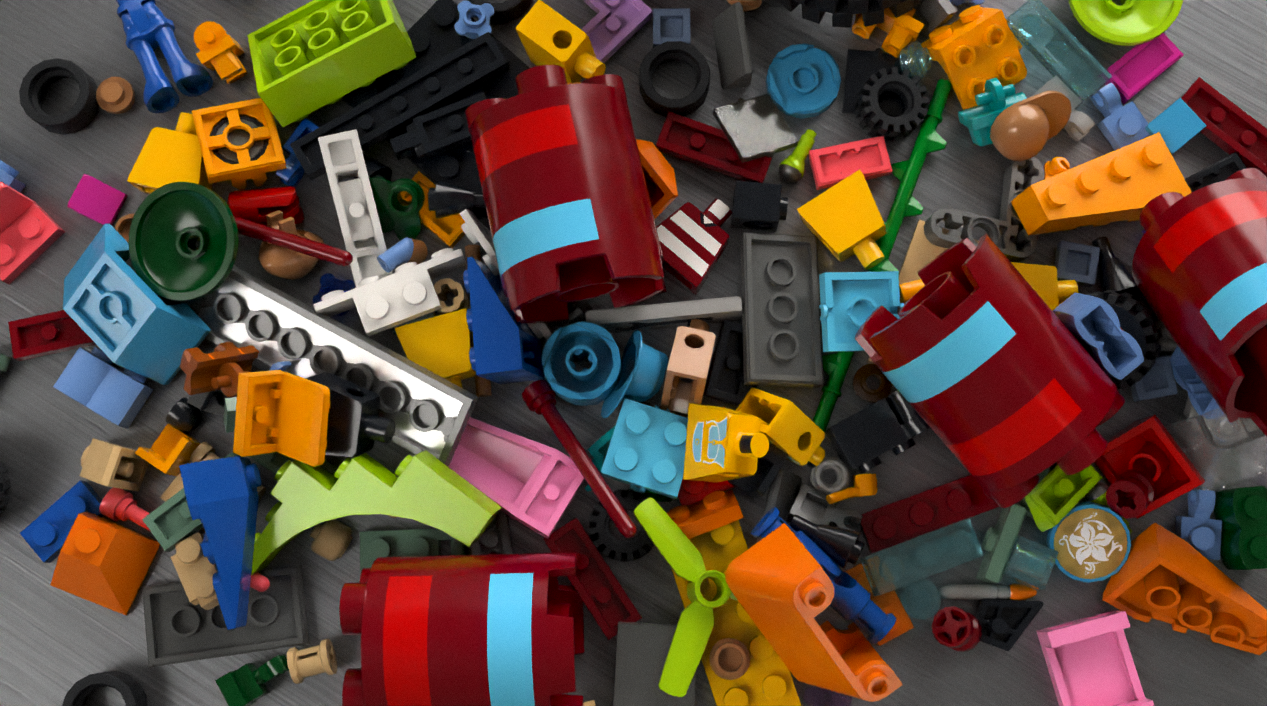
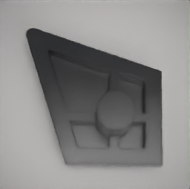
(1005, 620)

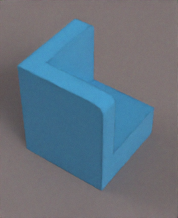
(1176, 125)

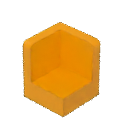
(169, 450)

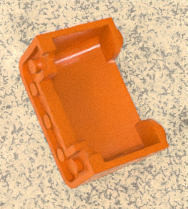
(782, 594)

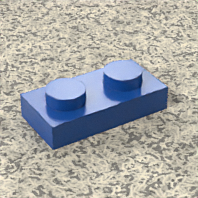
(52, 527)

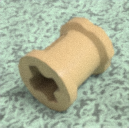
(459, 302)
(311, 661)

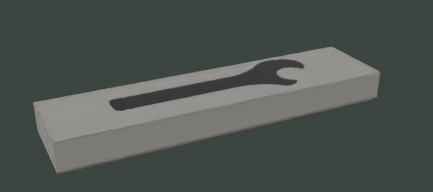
(666, 314)

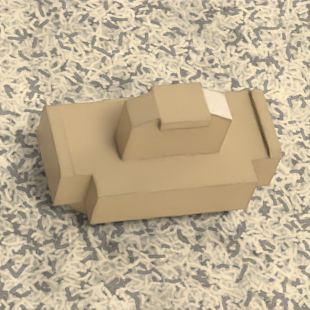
(195, 572)

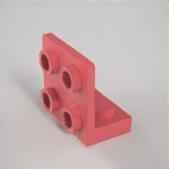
(24, 232)

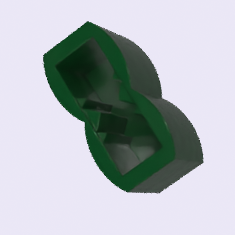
(1243, 527)

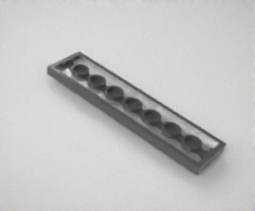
(425, 407)

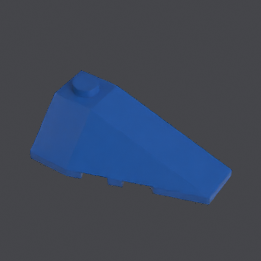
(226, 503)

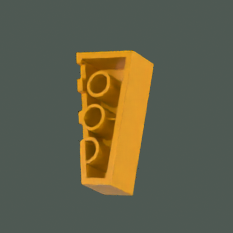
(1102, 189)

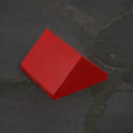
(1150, 449)

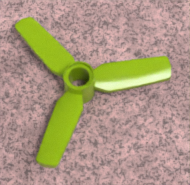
(697, 618)

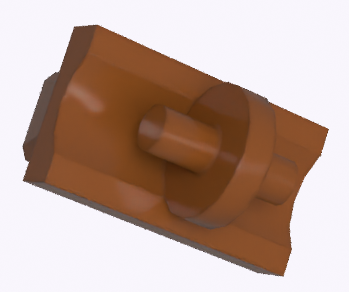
(216, 369)

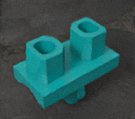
(990, 104)

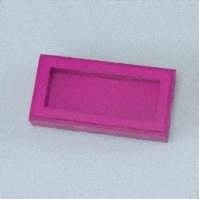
(1142, 66)

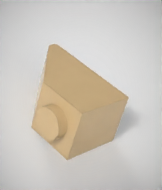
(113, 465)

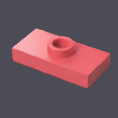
(839, 161)

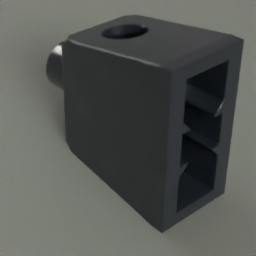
(353, 418)

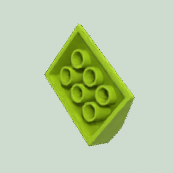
(326, 53)

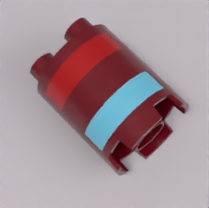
(565, 194)
(1208, 285)
(993, 371)
(464, 631)

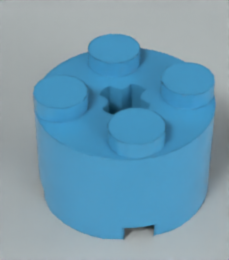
(573, 344)

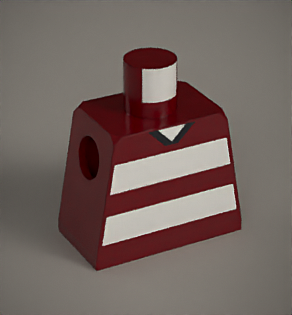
(693, 242)

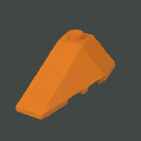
(1181, 587)

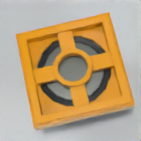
(239, 144)

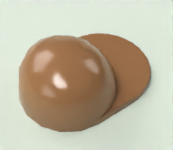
(1028, 124)

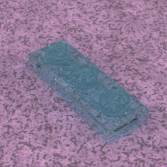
(1057, 48)
(921, 557)

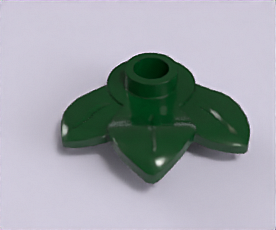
(394, 211)

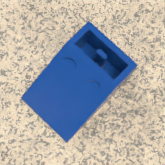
(502, 346)

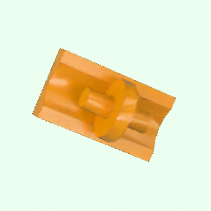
(900, 30)
(219, 51)

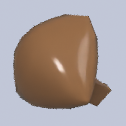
(282, 261)

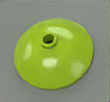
(1127, 24)

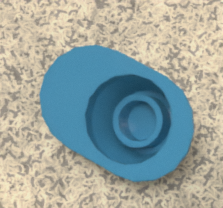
(641, 374)

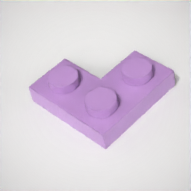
(614, 24)

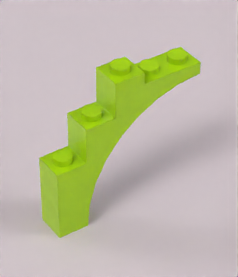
(362, 486)

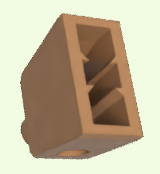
(690, 360)

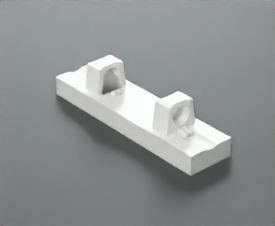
(354, 203)

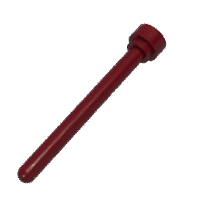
(293, 242)
(541, 399)

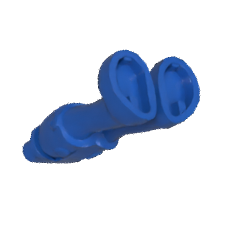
(145, 31)

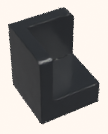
(766, 471)

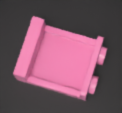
(1092, 662)

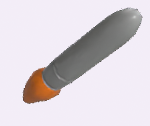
(986, 591)

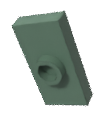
(999, 543)

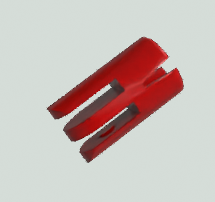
(257, 203)

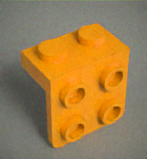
(976, 50)
(281, 416)

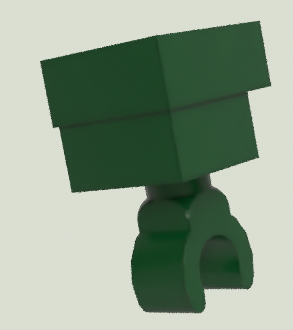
(248, 683)

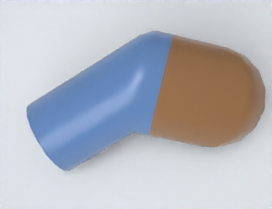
(405, 251)

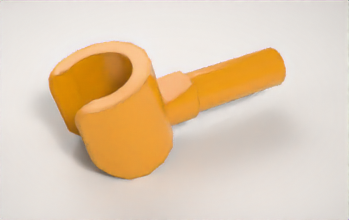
(863, 486)

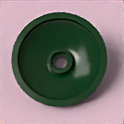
(166, 237)

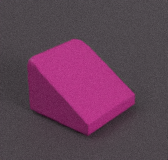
(96, 200)

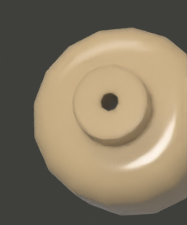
(331, 539)

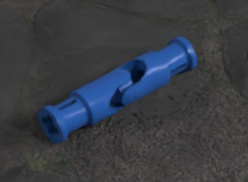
(850, 598)

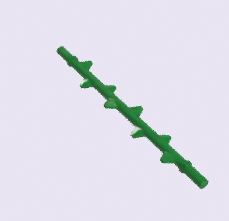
(903, 206)

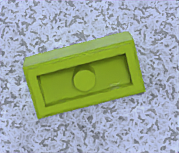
(1059, 494)

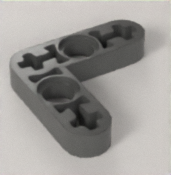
(998, 230)

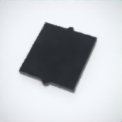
(859, 67)

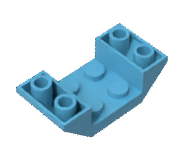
(126, 314)

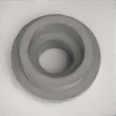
(841, 471)

